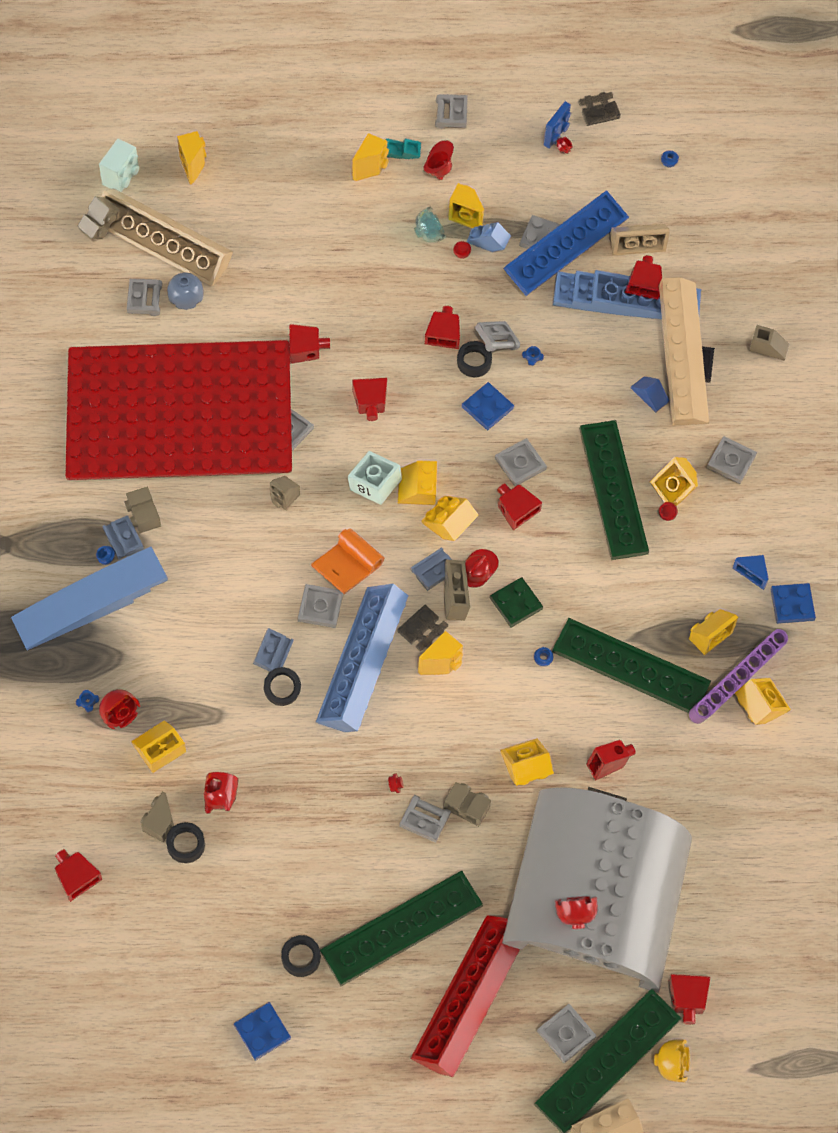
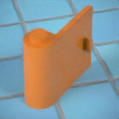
(348, 561)

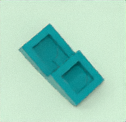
(404, 150)

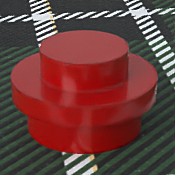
(564, 145)
(462, 249)
(668, 511)
(395, 783)

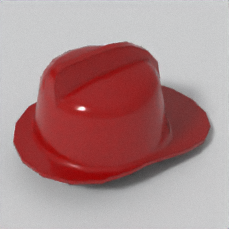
(439, 159)
(480, 567)

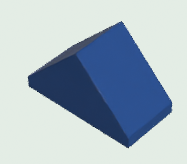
(651, 392)
(753, 569)

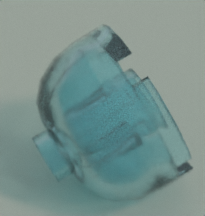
(429, 226)

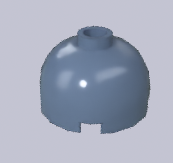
(185, 291)

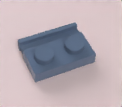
(123, 537)
(431, 569)
(273, 650)

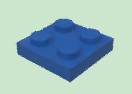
(557, 124)
(487, 406)
(793, 603)
(262, 1031)

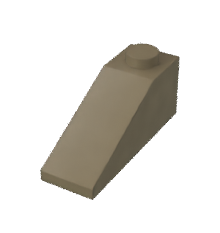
(456, 590)

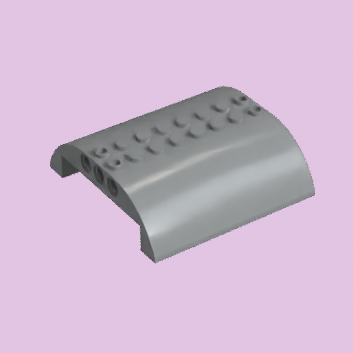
(605, 850)

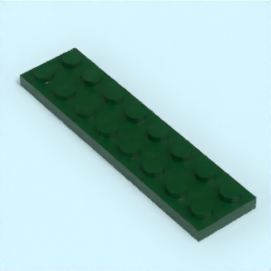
(614, 490)
(630, 666)
(401, 928)
(607, 1061)

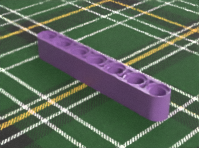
(731, 680)

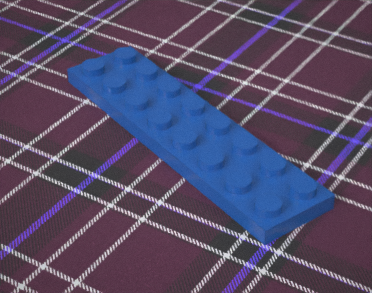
(565, 243)

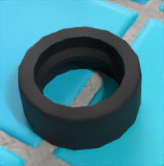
(474, 371)
(277, 672)
(181, 828)
(300, 940)

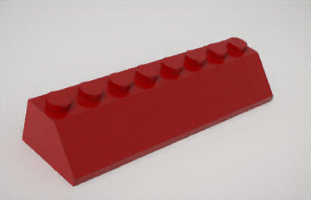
(466, 999)

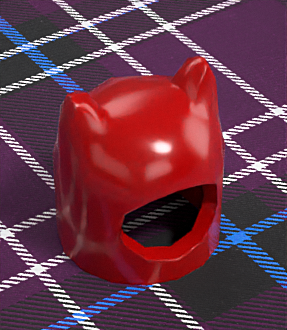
(220, 794)

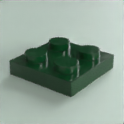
(516, 602)

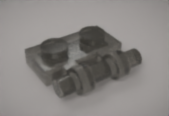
(599, 113)
(418, 624)

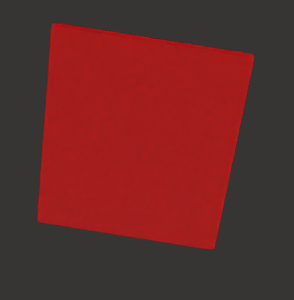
(178, 410)

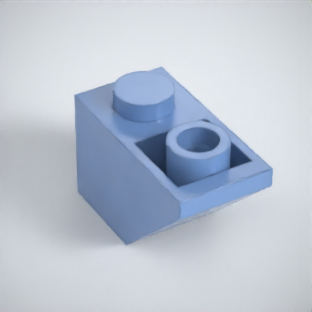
(489, 237)

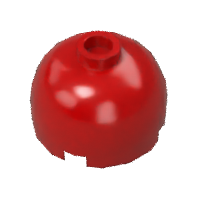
(118, 708)
(577, 911)

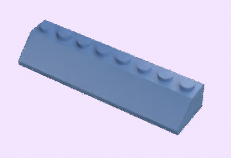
(362, 658)

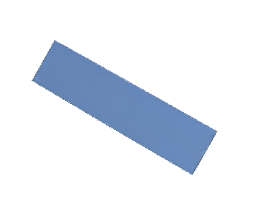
(604, 294)
(90, 598)

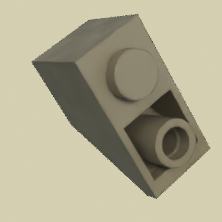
(769, 343)
(284, 492)
(159, 819)

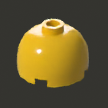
(673, 1060)

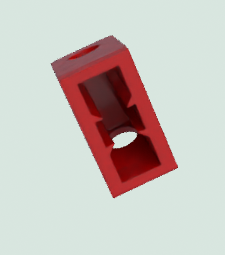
(645, 278)
(443, 329)
(305, 343)
(370, 396)
(517, 505)
(609, 758)
(76, 874)
(689, 995)

